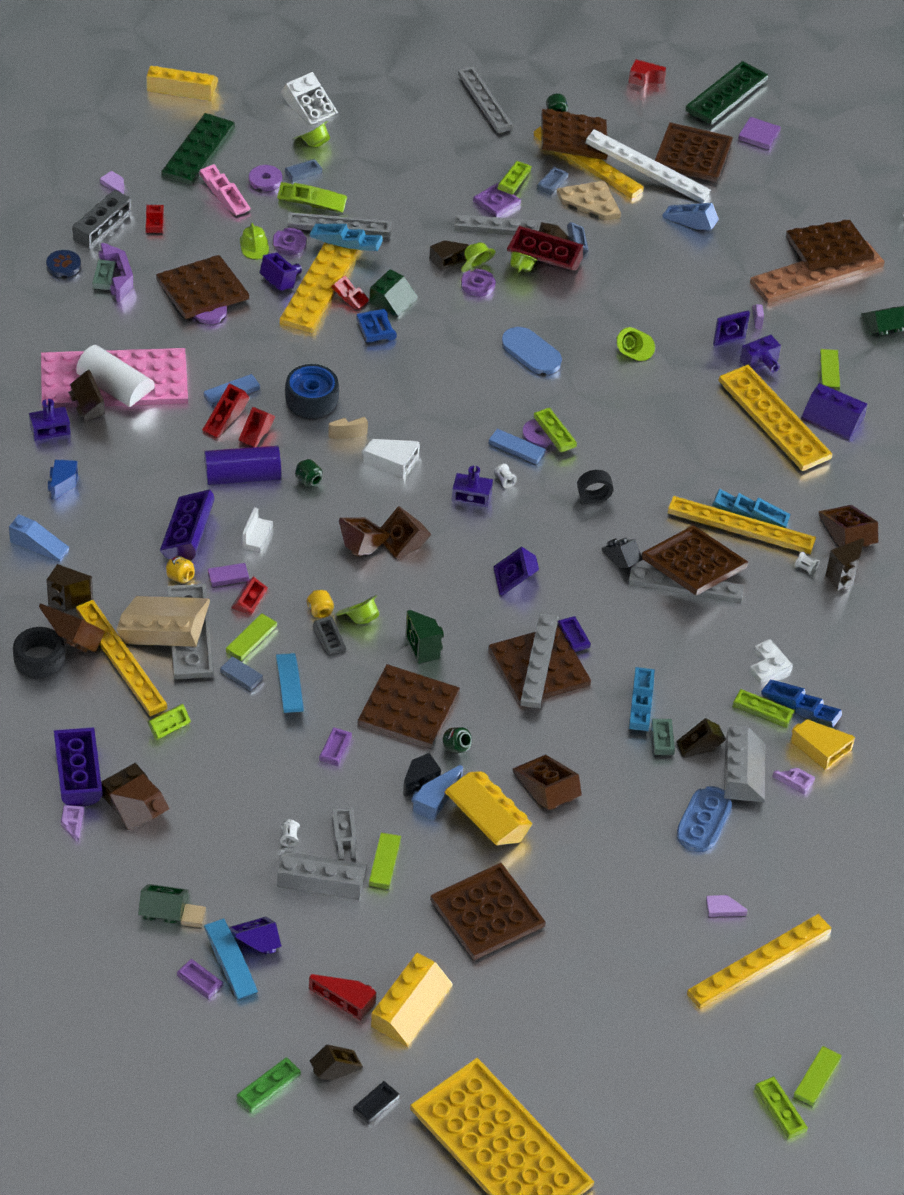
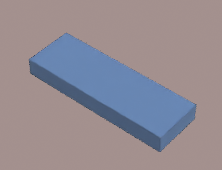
(246, 383)
(517, 446)

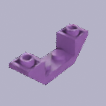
(123, 284)

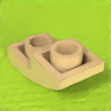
(343, 429)

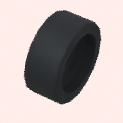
(592, 477)

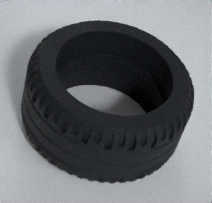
(42, 666)

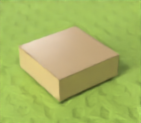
(193, 915)

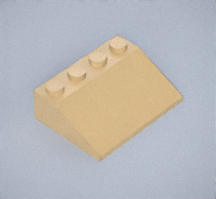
(163, 621)

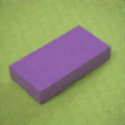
(228, 574)
(335, 746)
(200, 979)

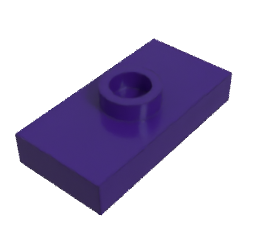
(574, 634)

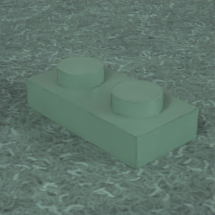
(104, 274)
(663, 737)

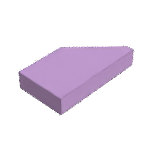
(113, 182)
(758, 315)
(795, 778)
(72, 820)
(724, 906)

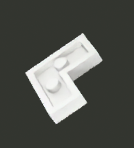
(772, 664)

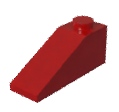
(226, 411)
(346, 994)

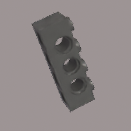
(101, 218)

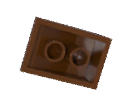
(850, 524)
(73, 629)
(549, 781)

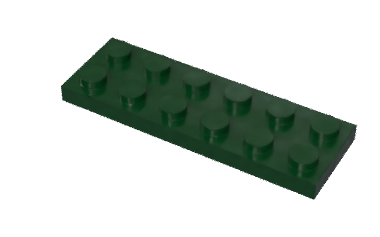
(726, 92)
(198, 149)

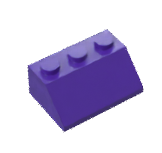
(834, 411)

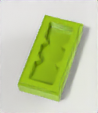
(169, 721)

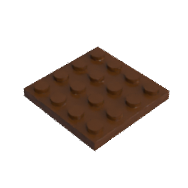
(569, 132)
(694, 151)
(829, 244)
(202, 286)
(694, 560)
(564, 670)
(408, 706)
(487, 911)

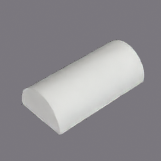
(114, 375)

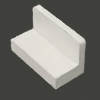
(256, 532)

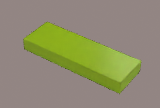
(514, 177)
(830, 368)
(555, 429)
(251, 637)
(763, 708)
(384, 860)
(817, 1076)
(781, 1107)

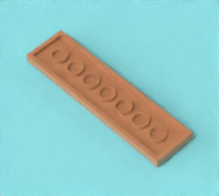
(798, 279)

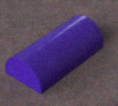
(242, 465)
(187, 525)
(78, 766)

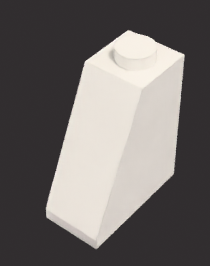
(391, 455)

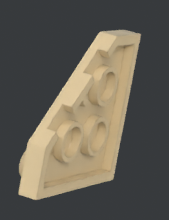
(591, 198)

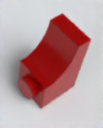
(645, 73)
(256, 426)

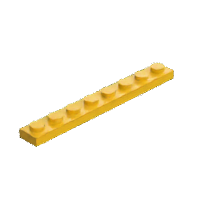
(605, 172)
(741, 525)
(123, 660)
(758, 961)

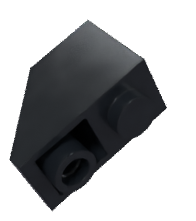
(623, 552)
(419, 773)

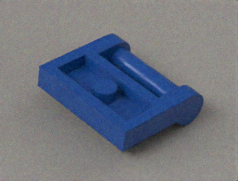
(370, 326)

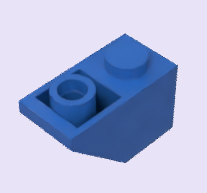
(63, 476)

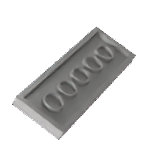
(187, 660)

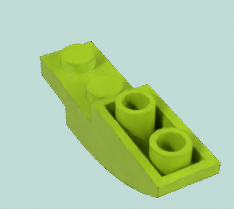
(312, 196)

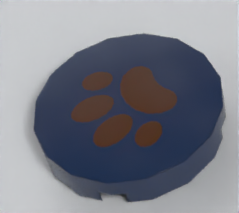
(63, 263)

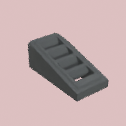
(328, 622)

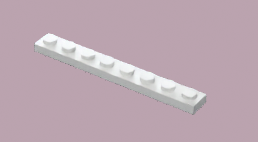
(648, 166)

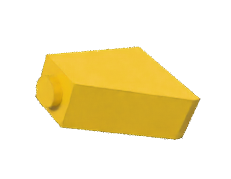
(821, 742)

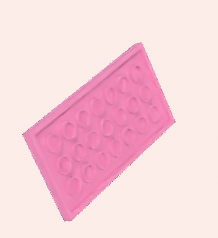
(162, 366)

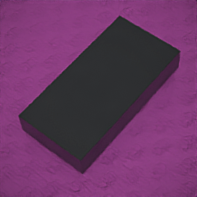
(376, 1102)

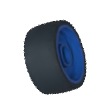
(312, 391)

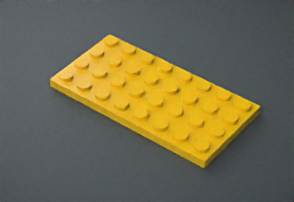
(497, 1137)

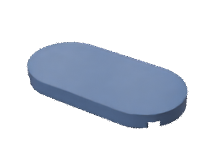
(531, 350)
(704, 819)

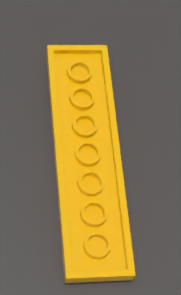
(315, 289)
(775, 417)

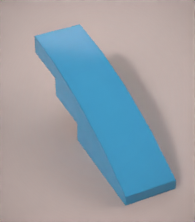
(348, 238)
(746, 507)
(289, 683)
(641, 699)
(230, 959)

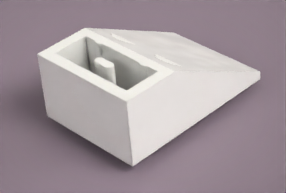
(308, 99)

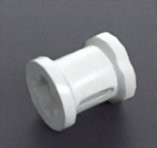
(505, 475)
(807, 563)
(289, 833)

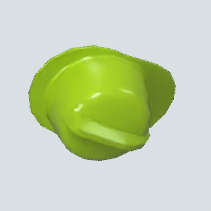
(317, 136)
(254, 242)
(476, 255)
(522, 262)
(635, 344)
(362, 612)

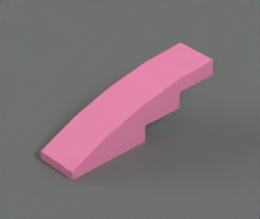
(224, 190)

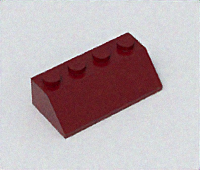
(547, 248)

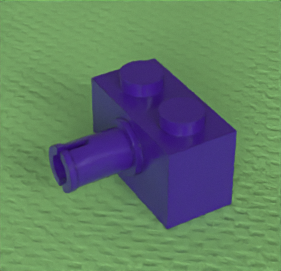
(279, 271)
(761, 353)
(50, 422)
(472, 489)

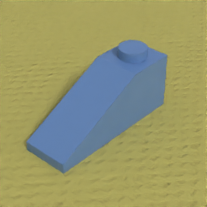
(696, 216)
(36, 538)
(432, 795)

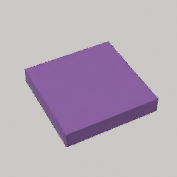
(759, 133)
(496, 201)

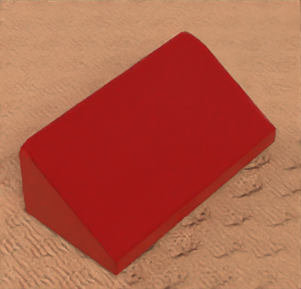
(250, 596)

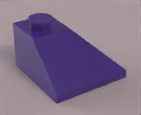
(731, 327)
(515, 569)
(259, 934)

